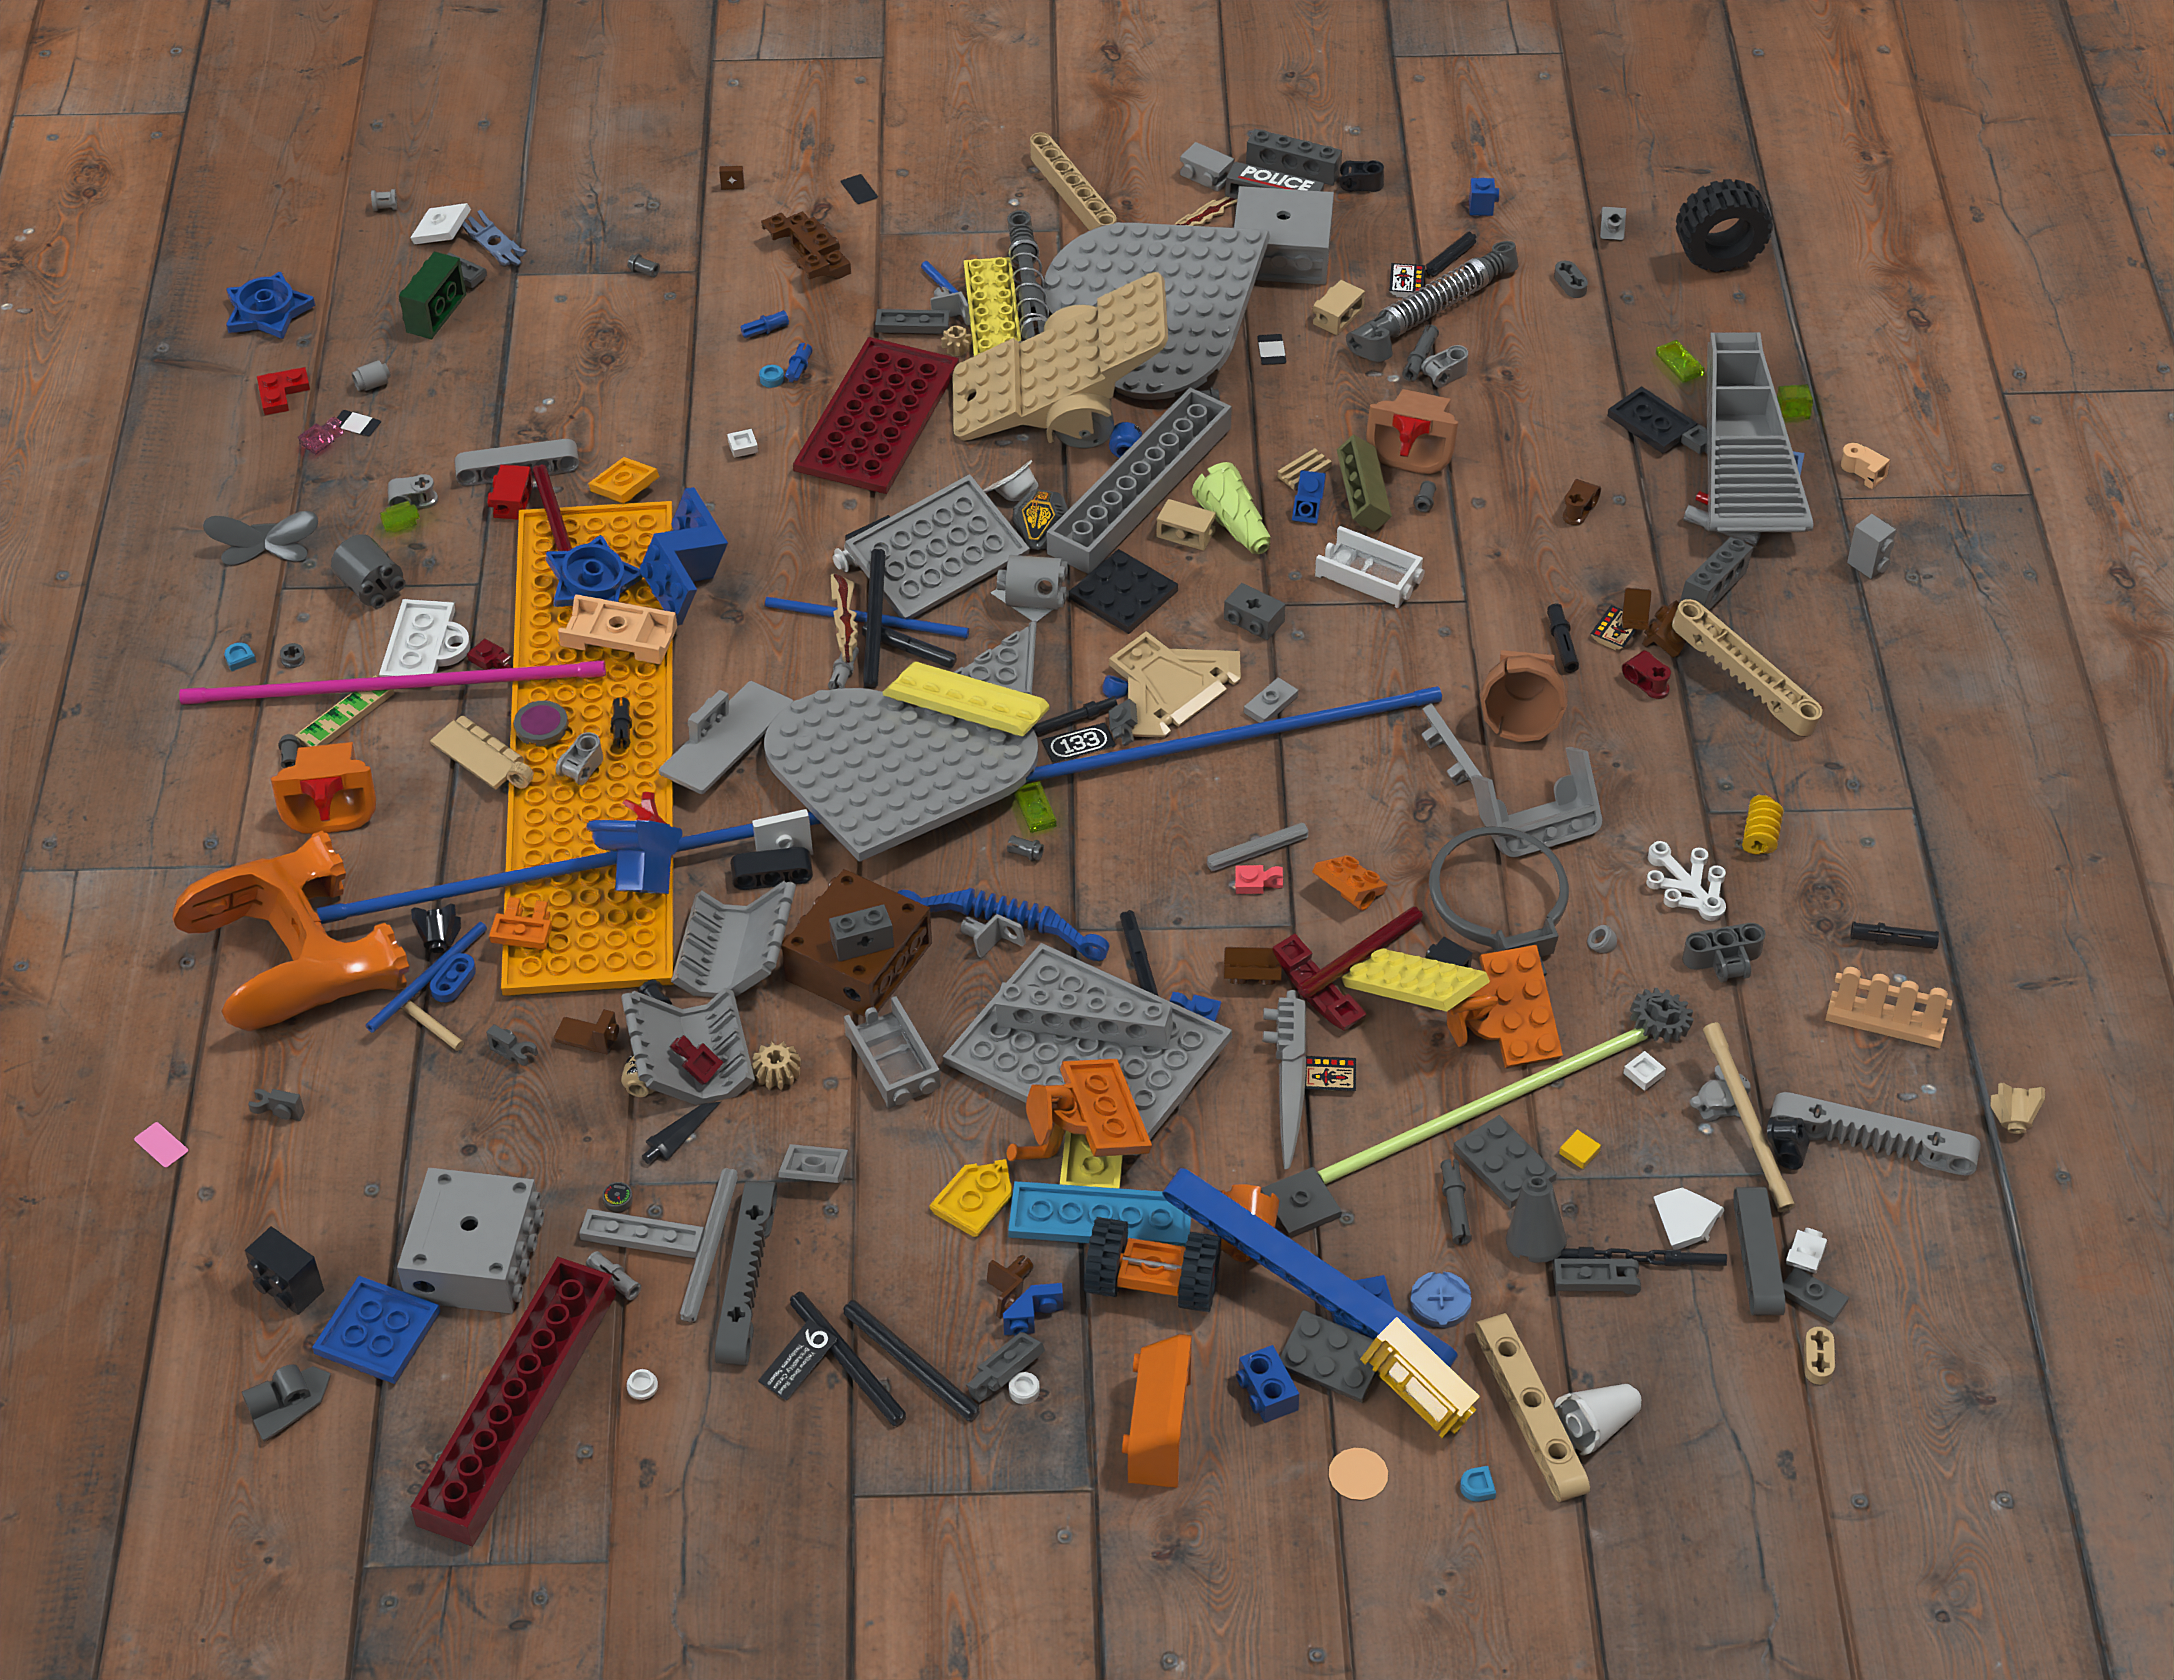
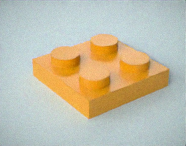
(623, 480)

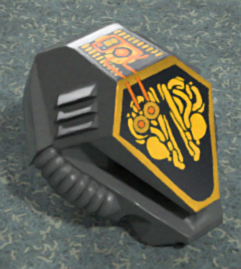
(1036, 515)

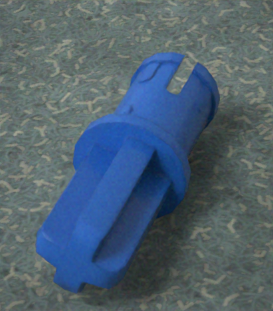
(765, 324)
(798, 362)

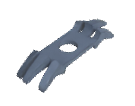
(485, 234)

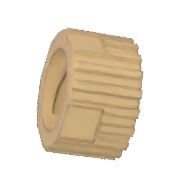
(520, 775)

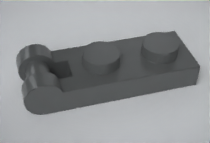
(1597, 1275)

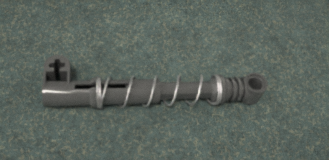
(1025, 252)

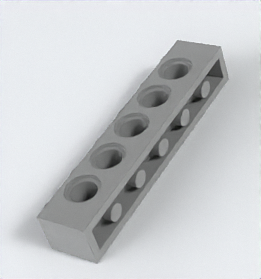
(1084, 1015)

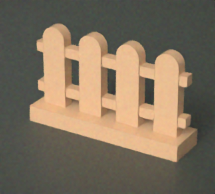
(1887, 1019)

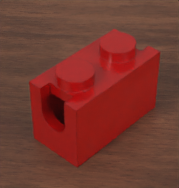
(510, 491)

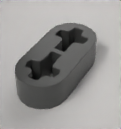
(1570, 279)

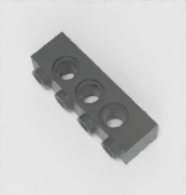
(1294, 156)
(1718, 573)

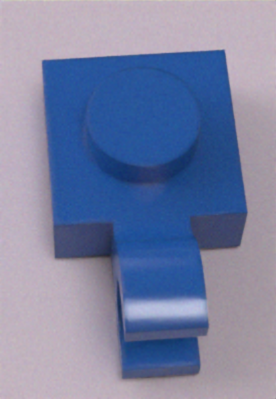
(1200, 1005)

